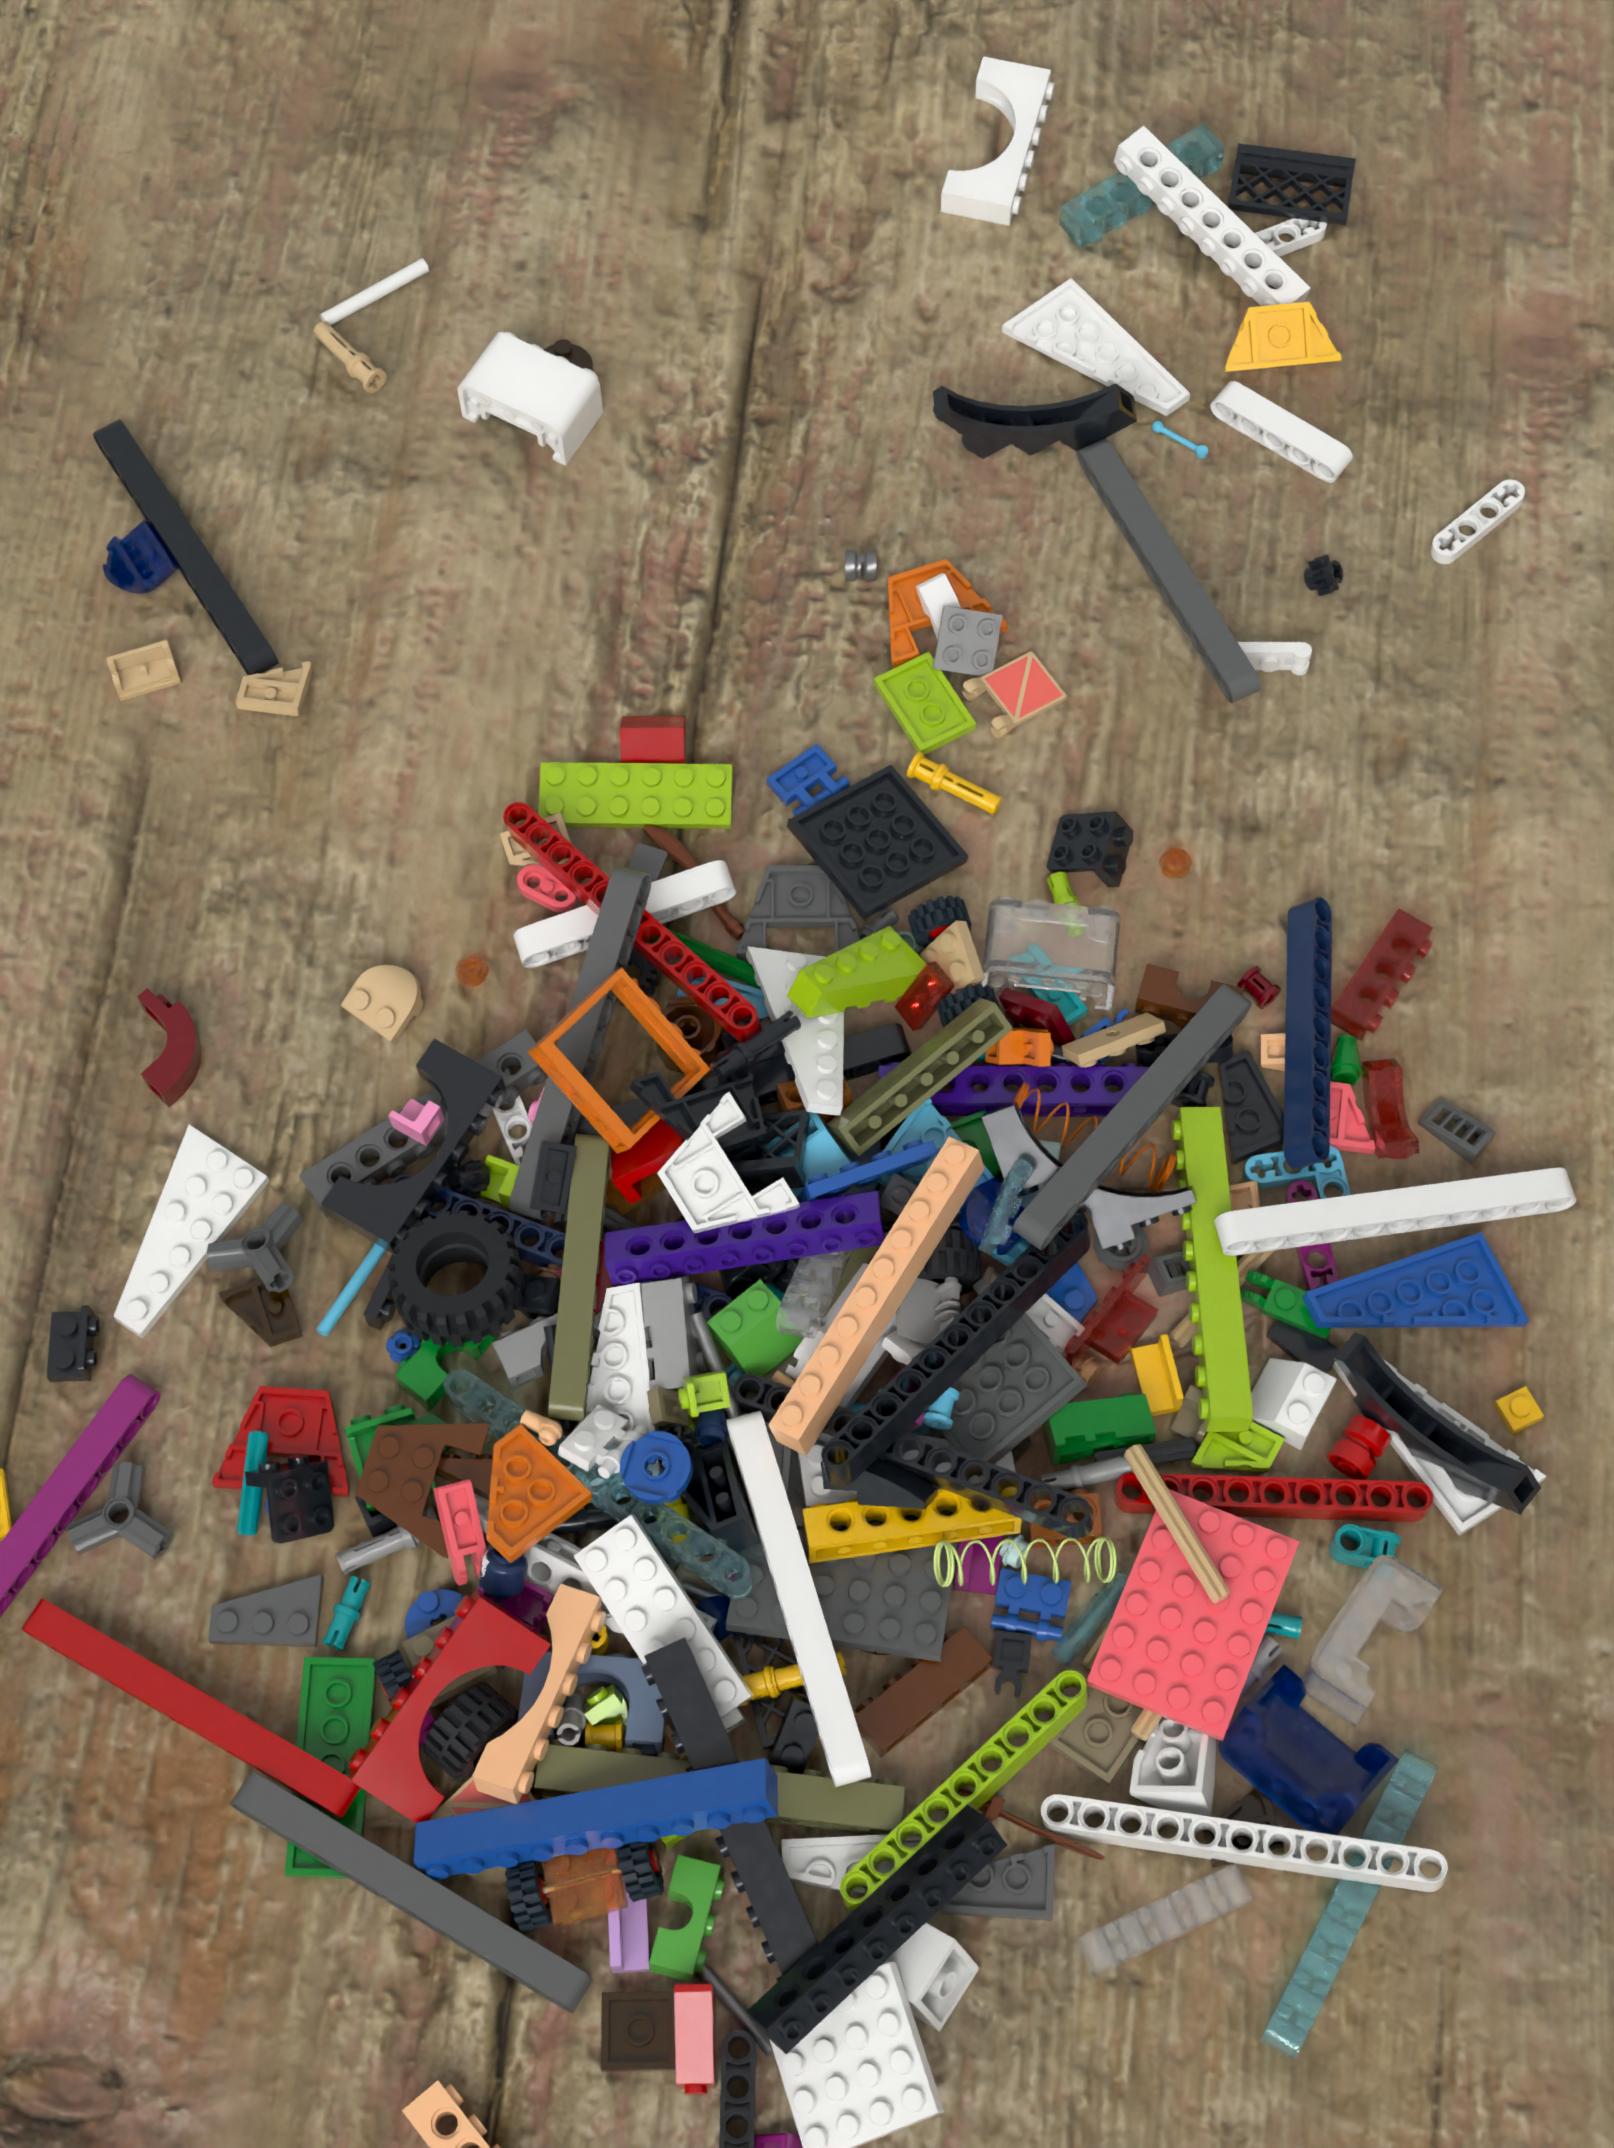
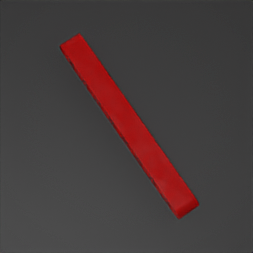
(1289, 1491)

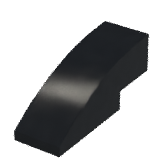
(888, 1486)

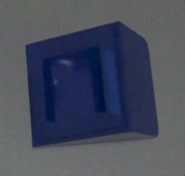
(718, 1608)

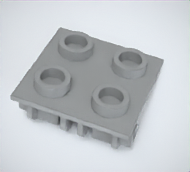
(967, 641)
(928, 1309)

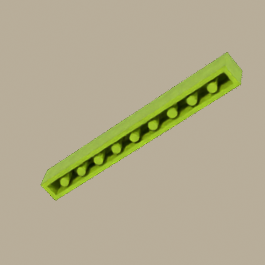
(1212, 1274)

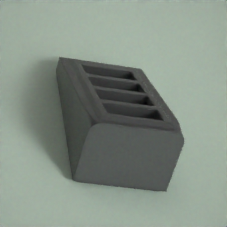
(1473, 1127)
(1165, 1275)

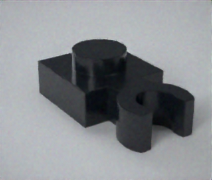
(1011, 1656)

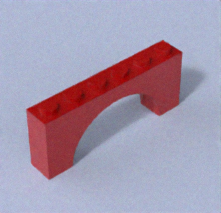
(476, 1638)

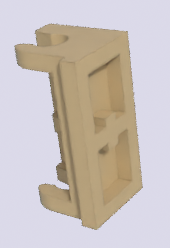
(143, 670)

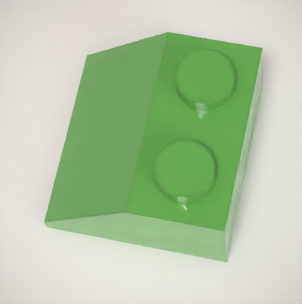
(749, 1334)

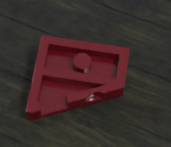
(1036, 1014)

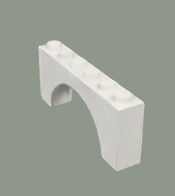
(993, 190)

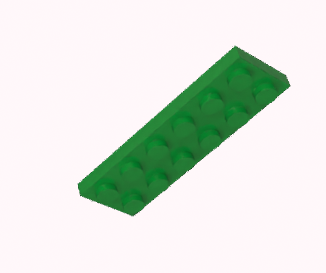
(331, 1726)

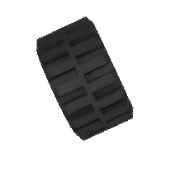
(956, 1258)
(467, 1727)

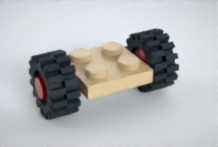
(945, 934)

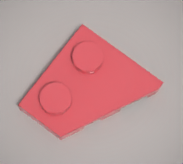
(1347, 1121)

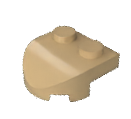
(385, 999)

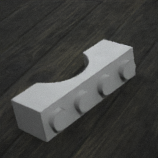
(525, 1351)

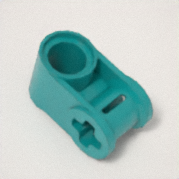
(1368, 1545)

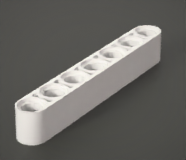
(668, 900)

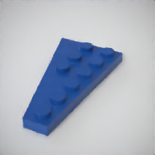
(1435, 1288)

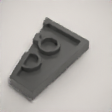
(1010, 1888)

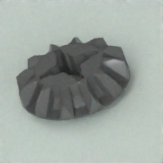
(1119, 1259)

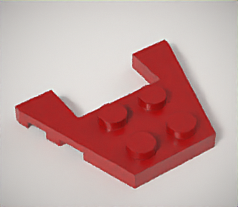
(296, 1425)

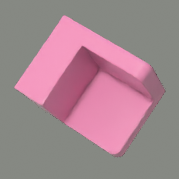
(418, 1120)

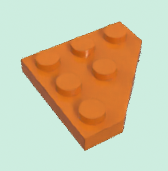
(528, 1494)

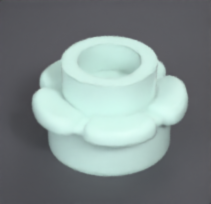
(1010, 1553)

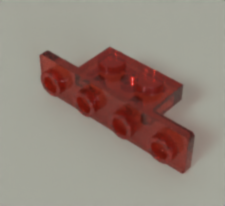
(1119, 1321)

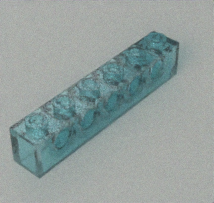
(1118, 197)

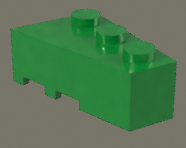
(1098, 1425)

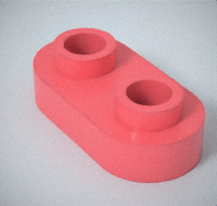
(547, 891)

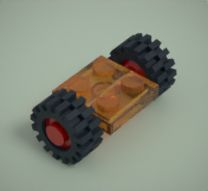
(582, 1885)

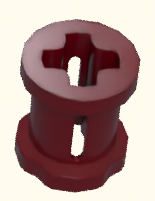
(1259, 987)

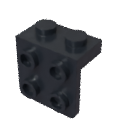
(1092, 843)
(296, 1497)

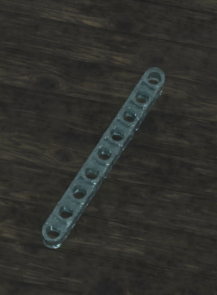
(1346, 1910)

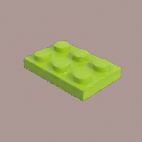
(924, 704)

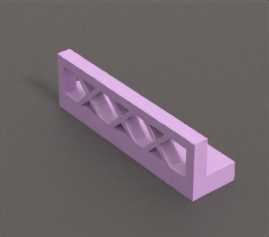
(629, 1938)

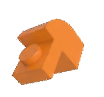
(1022, 1046)

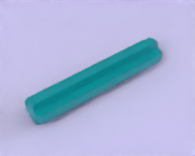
(251, 1496)

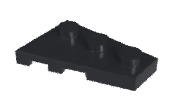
(1250, 1108)

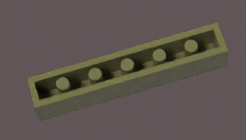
(919, 1076)

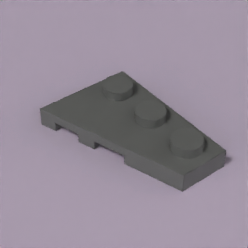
(271, 1617)

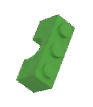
(679, 1951)

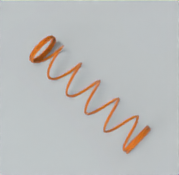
(1164, 1172)

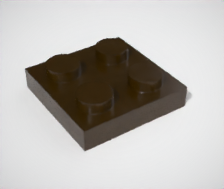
(637, 2031)

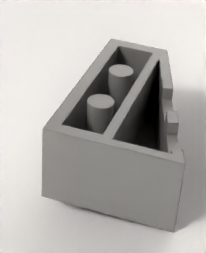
(672, 1335)

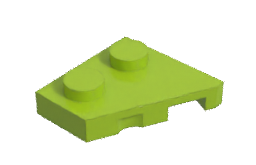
(1239, 1451)

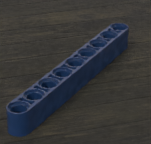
(1308, 1034)

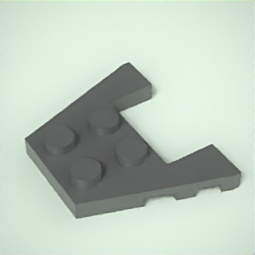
(797, 899)

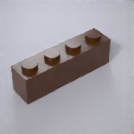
(921, 1691)

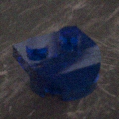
(139, 560)
(977, 1211)

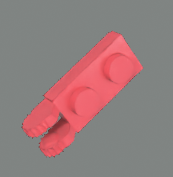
(460, 1527)

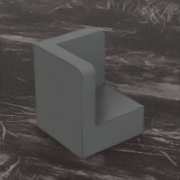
(648, 860)

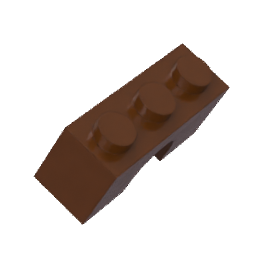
(1161, 998)

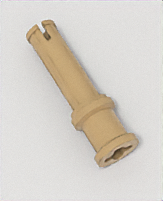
(357, 364)

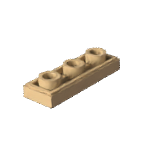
(1114, 1040)

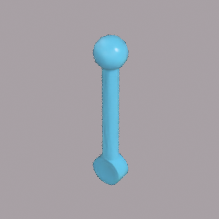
(1201, 450)

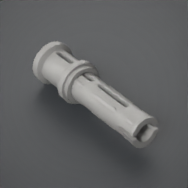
(379, 1546)

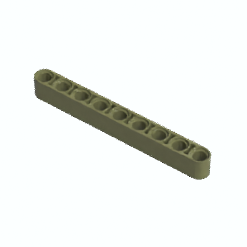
(578, 1279)

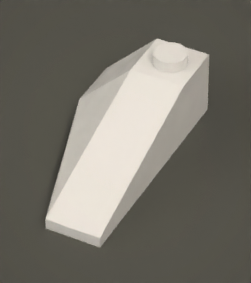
(1176, 1769)

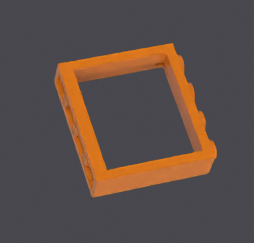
(583, 1094)

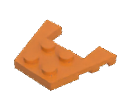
(907, 612)

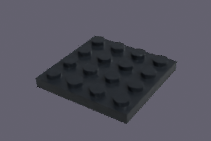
(877, 841)

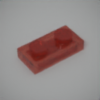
(923, 995)

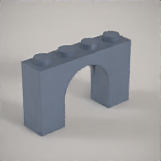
(645, 1722)

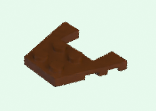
(403, 1470)

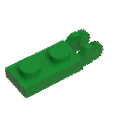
(1282, 1303)

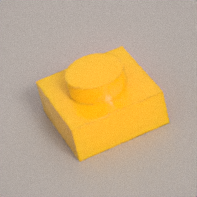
(1518, 1410)

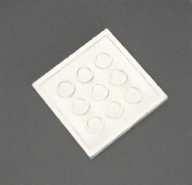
(860, 2069)

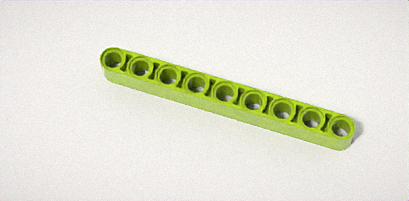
(972, 1774)

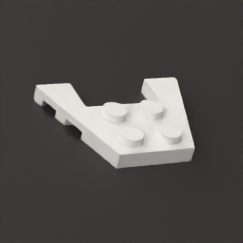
(707, 1183)

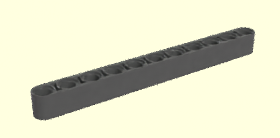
(1169, 571)
(582, 1043)
(1131, 1117)
(412, 1892)

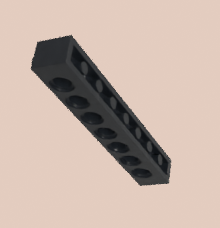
(876, 1928)

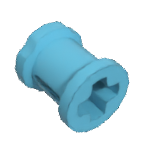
(940, 1411)

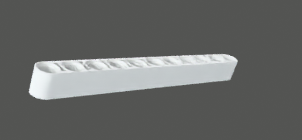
(1394, 1211)
(798, 1600)
(1256, 1855)

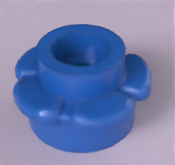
(402, 1336)

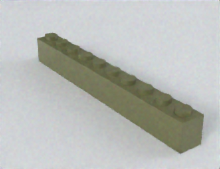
(802, 1798)

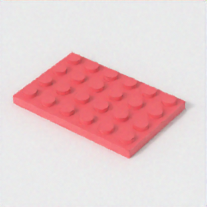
(1167, 1637)

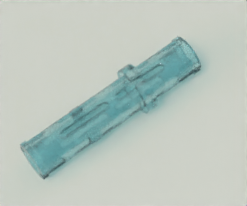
(1101, 1607)

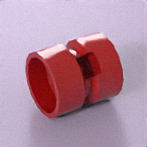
(1359, 1447)

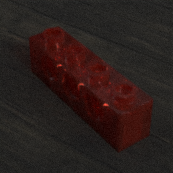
(1401, 933)

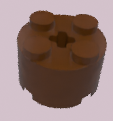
(692, 1020)

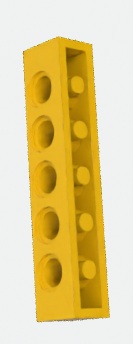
(897, 1533)

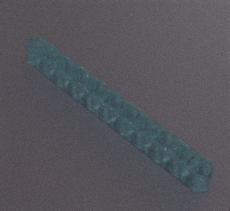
(610, 1491)

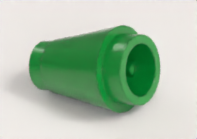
(1346, 1061)

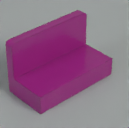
(977, 1566)

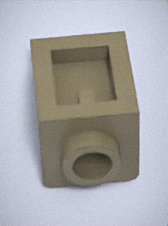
(666, 1408)

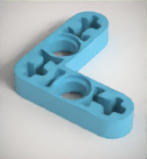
(1319, 1174)

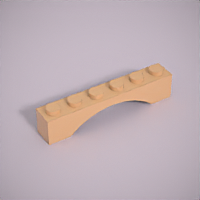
(510, 1759)

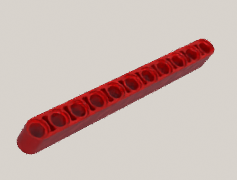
(657, 953)
(191, 1708)

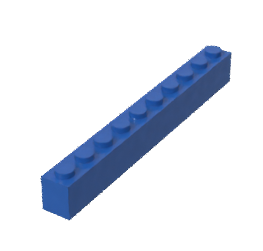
(597, 1819)

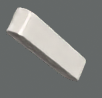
(1281, 431)

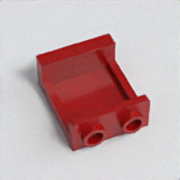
(643, 1159)

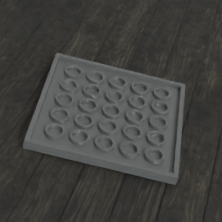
(867, 1600)

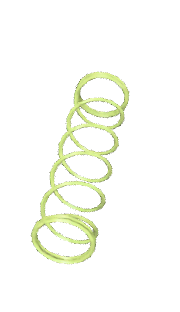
(1087, 1574)

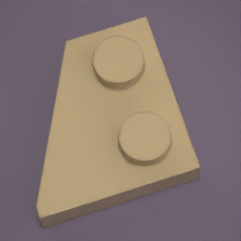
(275, 691)

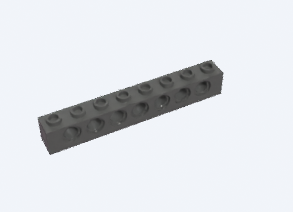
(380, 1139)

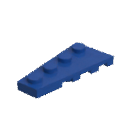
(914, 1154)

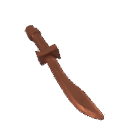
(679, 854)
(992, 1810)

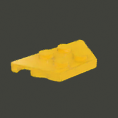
(1280, 338)

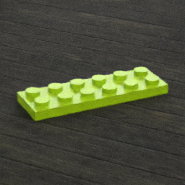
(637, 794)

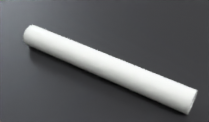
(375, 292)

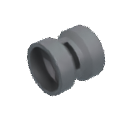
(853, 565)

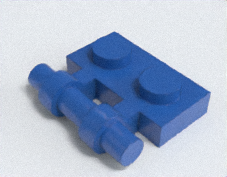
(802, 775)
(1038, 1597)

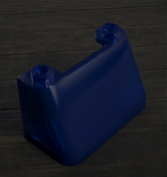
(1299, 1759)

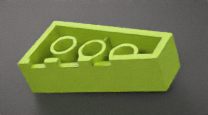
(857, 975)

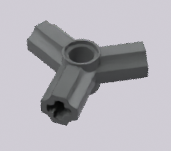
(260, 1249)
(137, 1529)

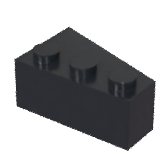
(720, 1498)

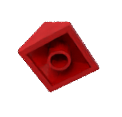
(653, 739)

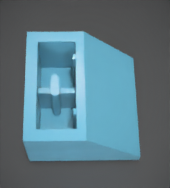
(822, 1151)

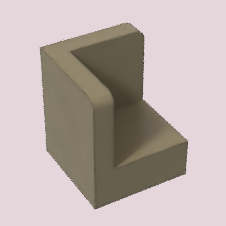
(1187, 1420)

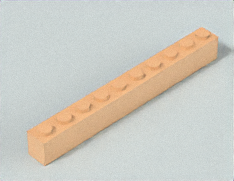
(876, 1296)

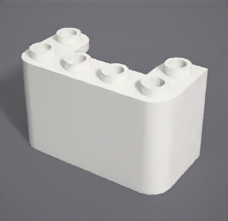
(533, 393)

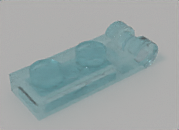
(1005, 1206)

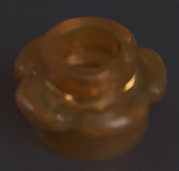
(1175, 855)
(475, 978)

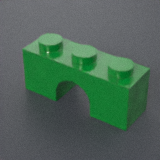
(422, 1375)

